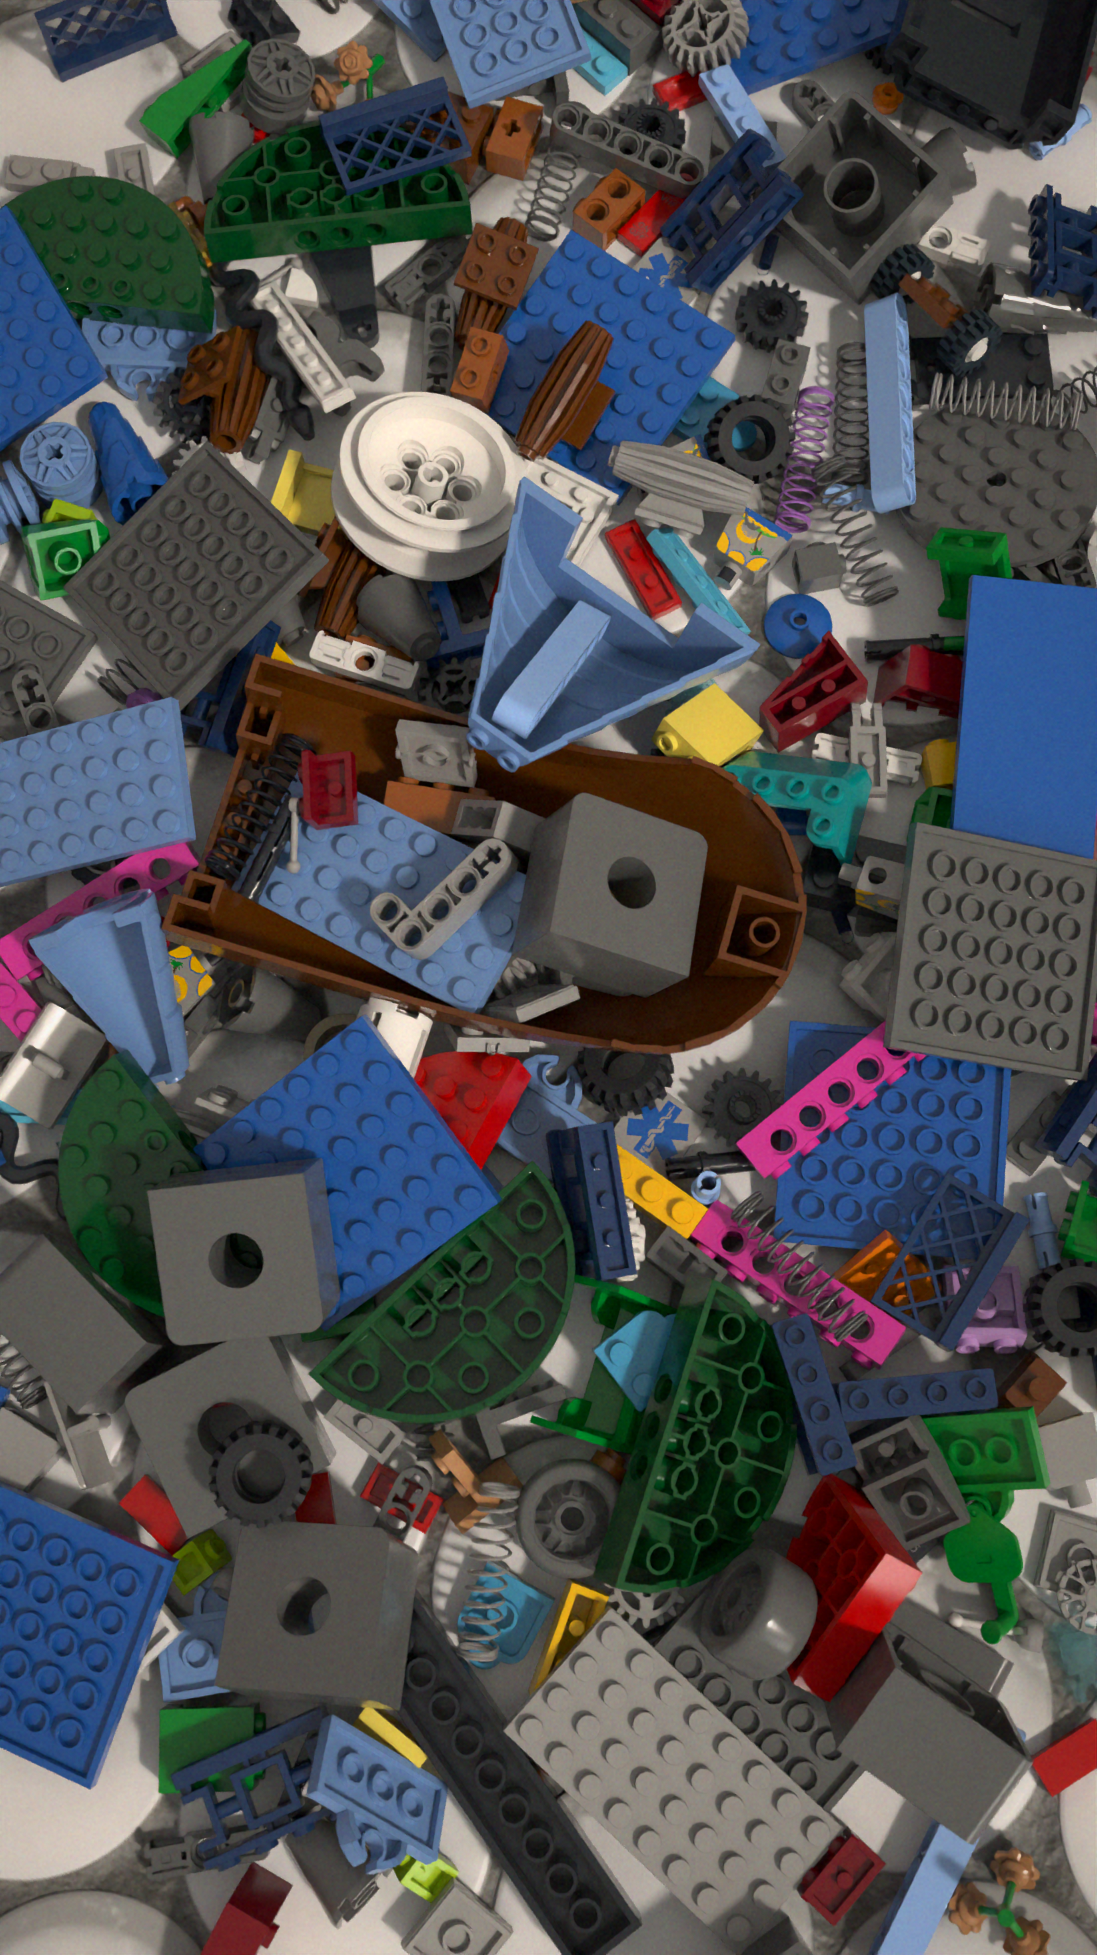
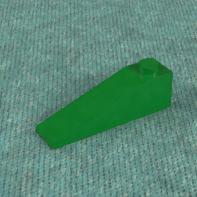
(203, 91)

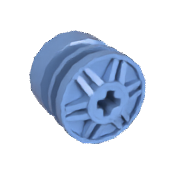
(61, 465)
(16, 502)

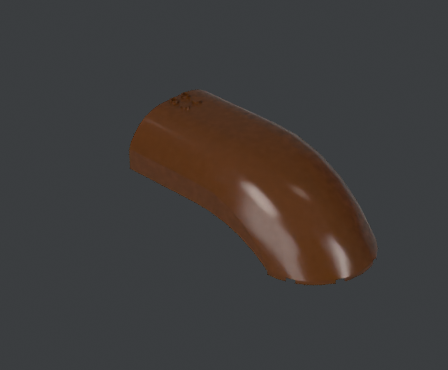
(747, 907)

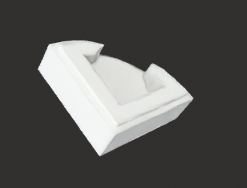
(301, 289)

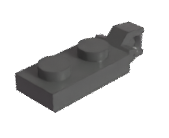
(271, 422)
(1021, 1147)

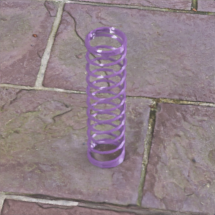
(792, 512)

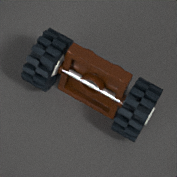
(968, 334)

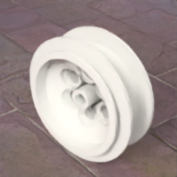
(426, 485)

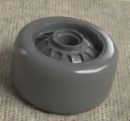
(541, 1504)
(759, 1614)

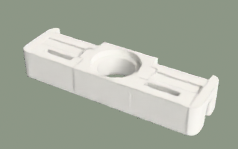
(959, 248)
(342, 656)
(901, 764)

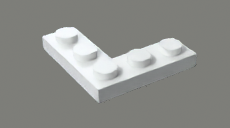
(580, 495)

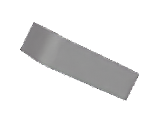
(449, 894)

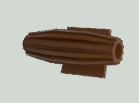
(492, 275)
(233, 380)
(569, 396)
(341, 580)

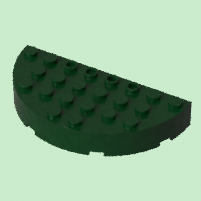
(291, 200)
(117, 253)
(110, 1154)
(467, 1319)
(706, 1449)

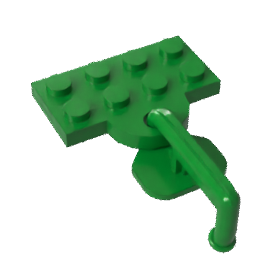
(989, 1459)

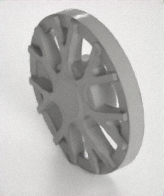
(1086, 1595)

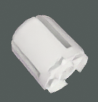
(401, 1031)

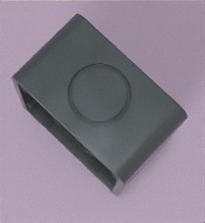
(854, 151)
(576, 923)
(202, 1283)
(77, 1327)
(175, 1431)
(359, 1648)
(929, 1733)

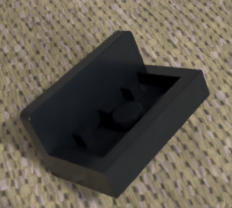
(261, 21)

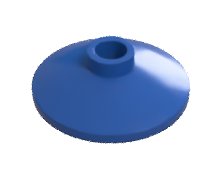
(793, 639)

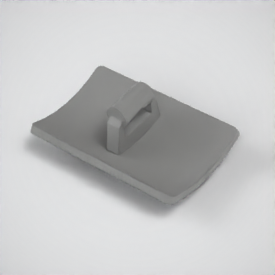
(50, 1065)
(82, 1440)

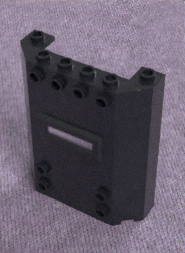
(991, 81)

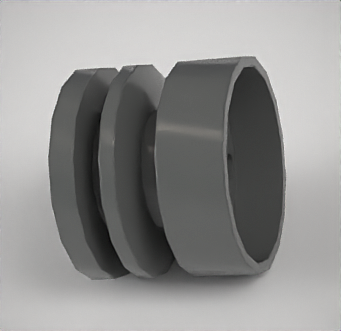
(277, 86)

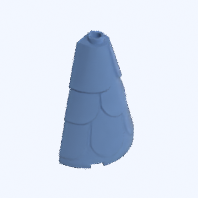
(122, 978)

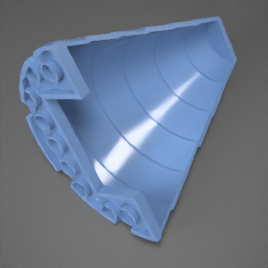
(625, 672)

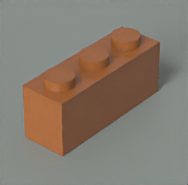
(430, 806)

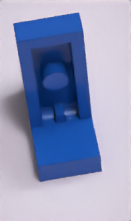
(449, 630)

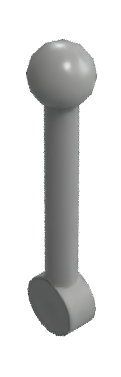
(295, 262)
(293, 865)

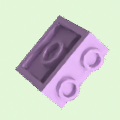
(999, 1317)

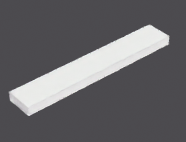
(304, 350)

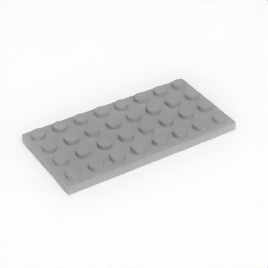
(673, 1780)

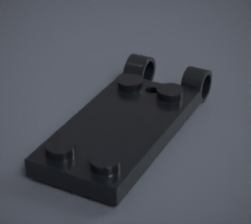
(1017, 361)

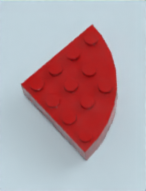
(473, 1095)
(858, 1581)

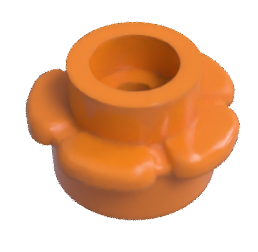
(886, 104)

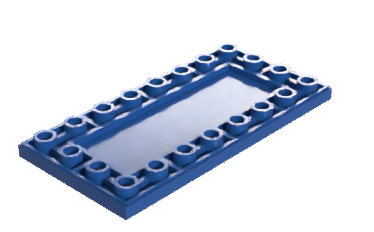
(1028, 716)

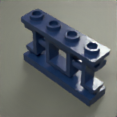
(748, 224)
(1053, 266)
(230, 696)
(1070, 1123)
(593, 1198)
(916, 1394)
(819, 1422)
(255, 1757)

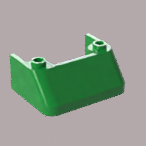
(605, 1412)

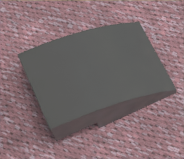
(908, 1480)

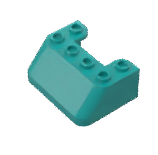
(827, 788)

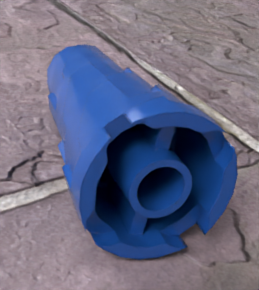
(126, 464)

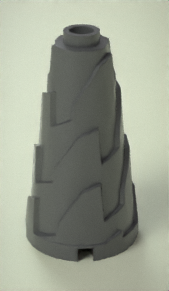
(1009, 304)

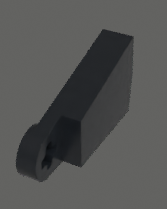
(350, 288)

